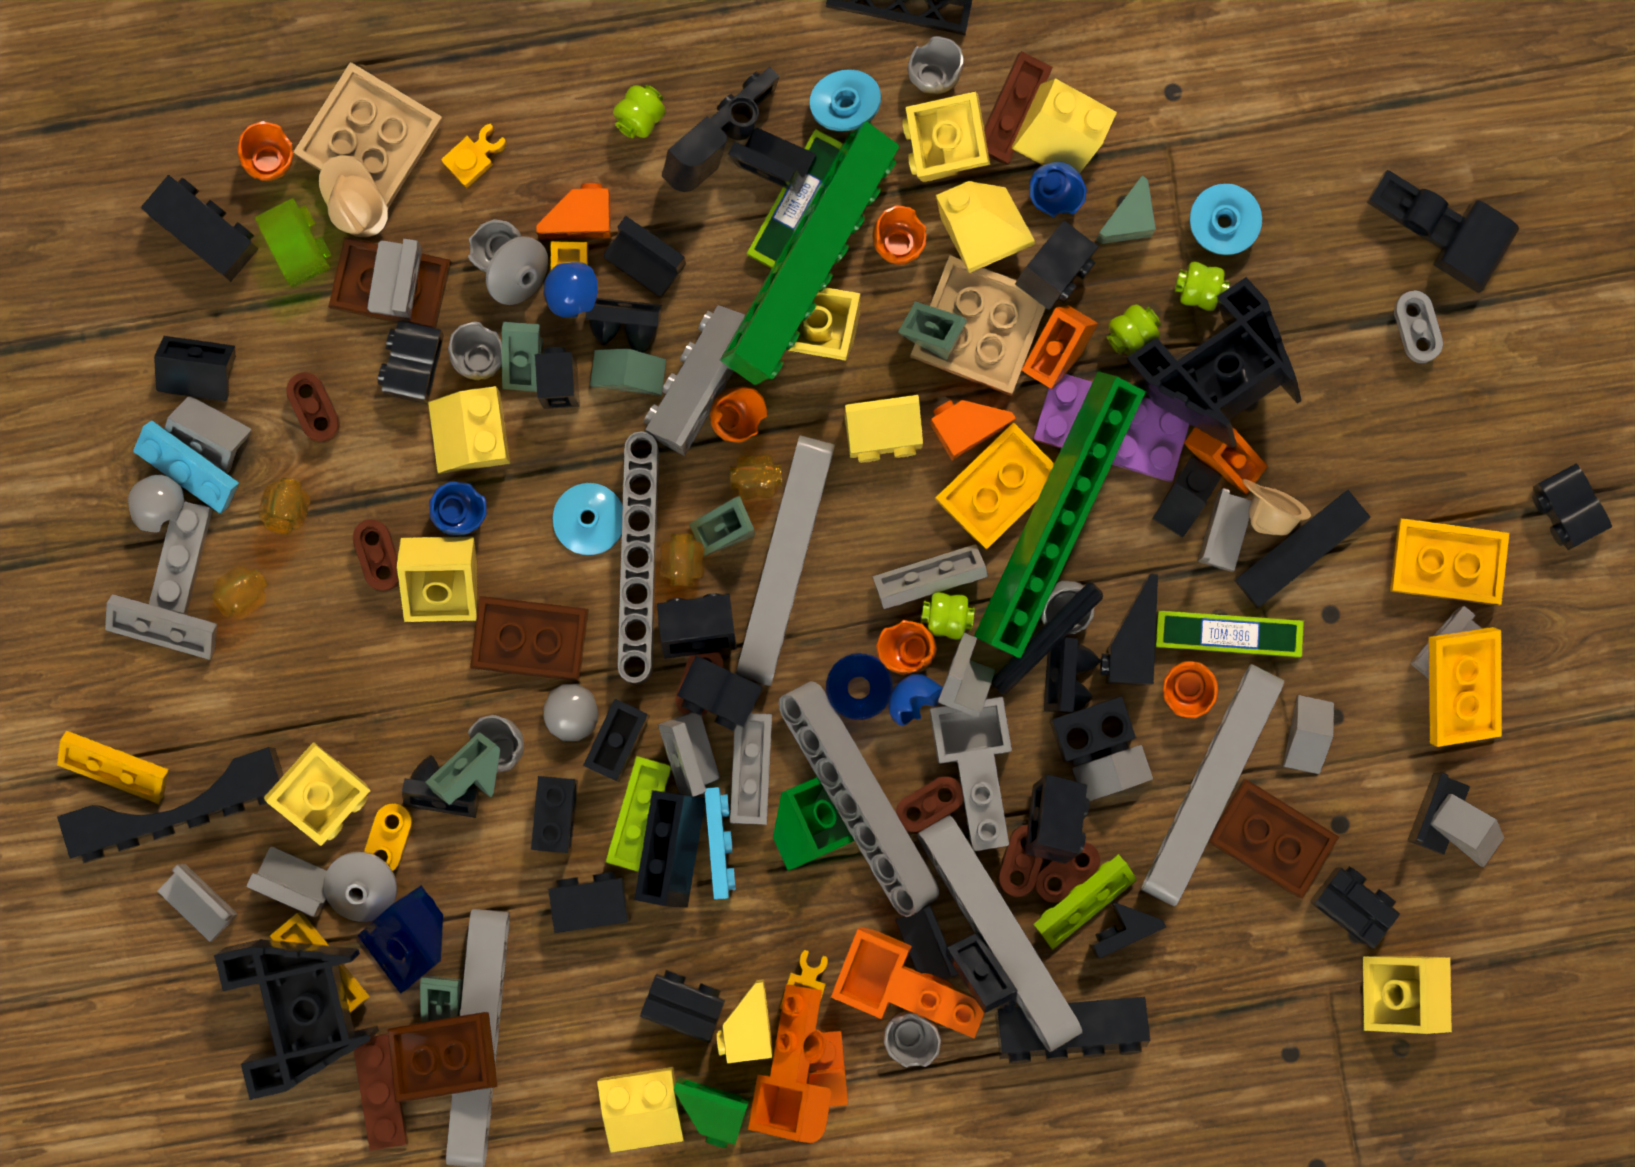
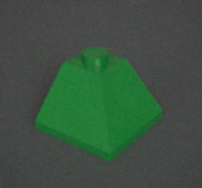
(808, 825)
(712, 1111)

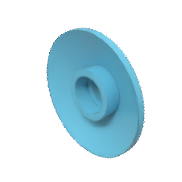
(841, 90)
(1228, 202)
(593, 537)

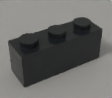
(200, 226)
(669, 849)

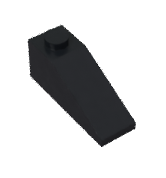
(1132, 649)

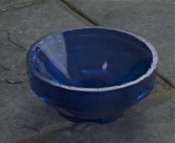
(859, 666)

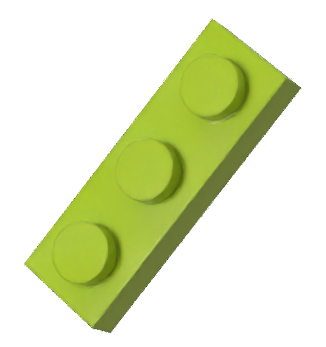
(632, 821)
(1085, 901)

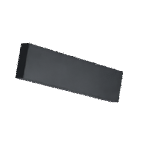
(1302, 549)

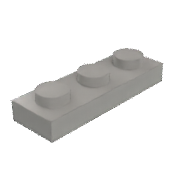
(181, 558)
(930, 576)
(161, 626)
(751, 771)

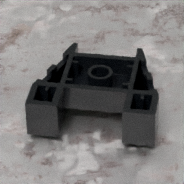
(1224, 371)
(302, 1006)

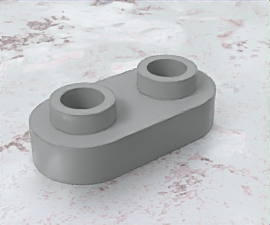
(1416, 328)

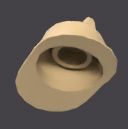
(352, 197)
(1274, 510)

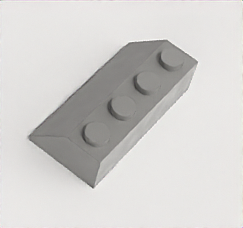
(696, 385)

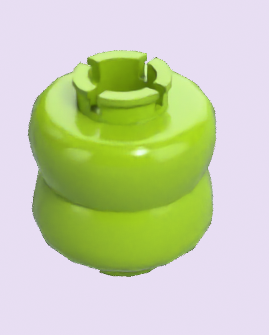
(639, 111)
(1201, 285)
(1133, 329)
(947, 615)

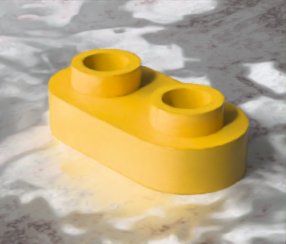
(387, 839)

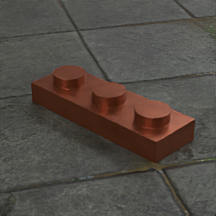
(1013, 105)
(381, 1113)

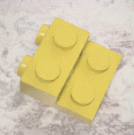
(946, 136)
(318, 794)

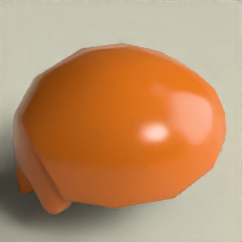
(265, 151)
(899, 235)
(737, 413)
(906, 648)
(1190, 689)

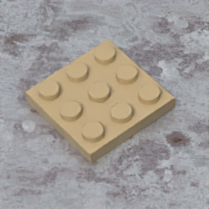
(373, 126)
(997, 327)

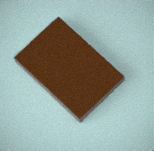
(355, 276)
(529, 638)
(1273, 839)
(442, 1057)

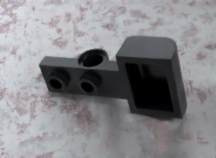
(701, 149)
(1468, 243)

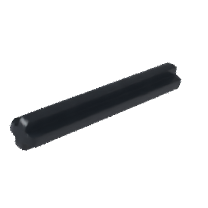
(1048, 637)

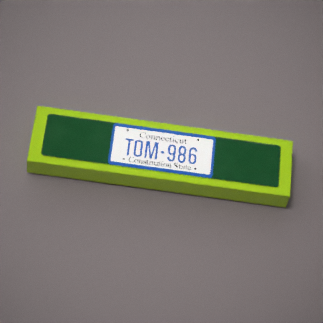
(790, 205)
(1229, 634)

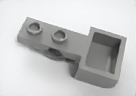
(973, 744)

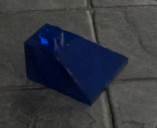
(406, 938)

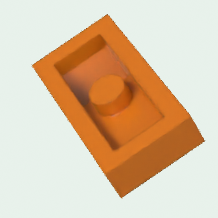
(831, 1070)

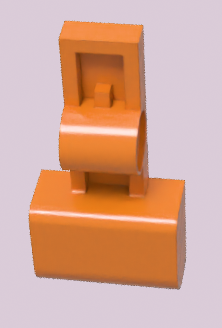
(877, 976)
(785, 1101)

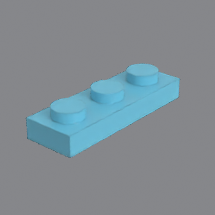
(185, 466)
(719, 843)

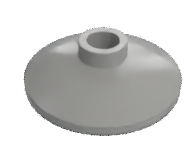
(516, 270)
(362, 872)

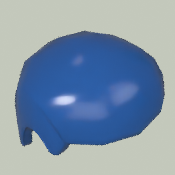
(1057, 189)
(570, 289)
(457, 508)
(910, 696)

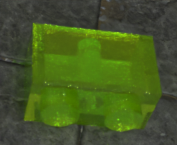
(293, 242)

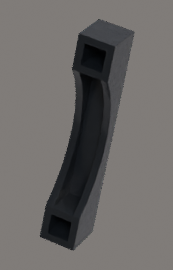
(98, 828)

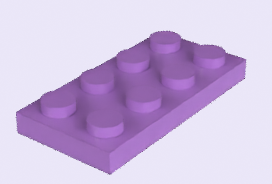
(1149, 446)

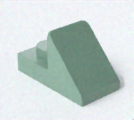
(519, 348)
(472, 764)

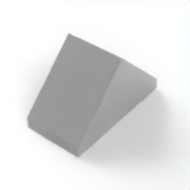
(1309, 734)
(1114, 772)
(1468, 829)

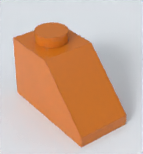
(579, 215)
(1059, 345)
(967, 425)
(1232, 463)

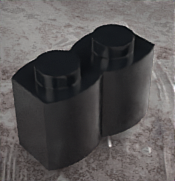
(411, 362)
(1571, 507)
(720, 693)

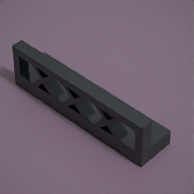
(905, 16)

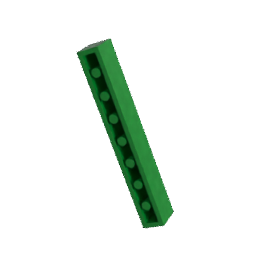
(810, 254)
(1059, 513)

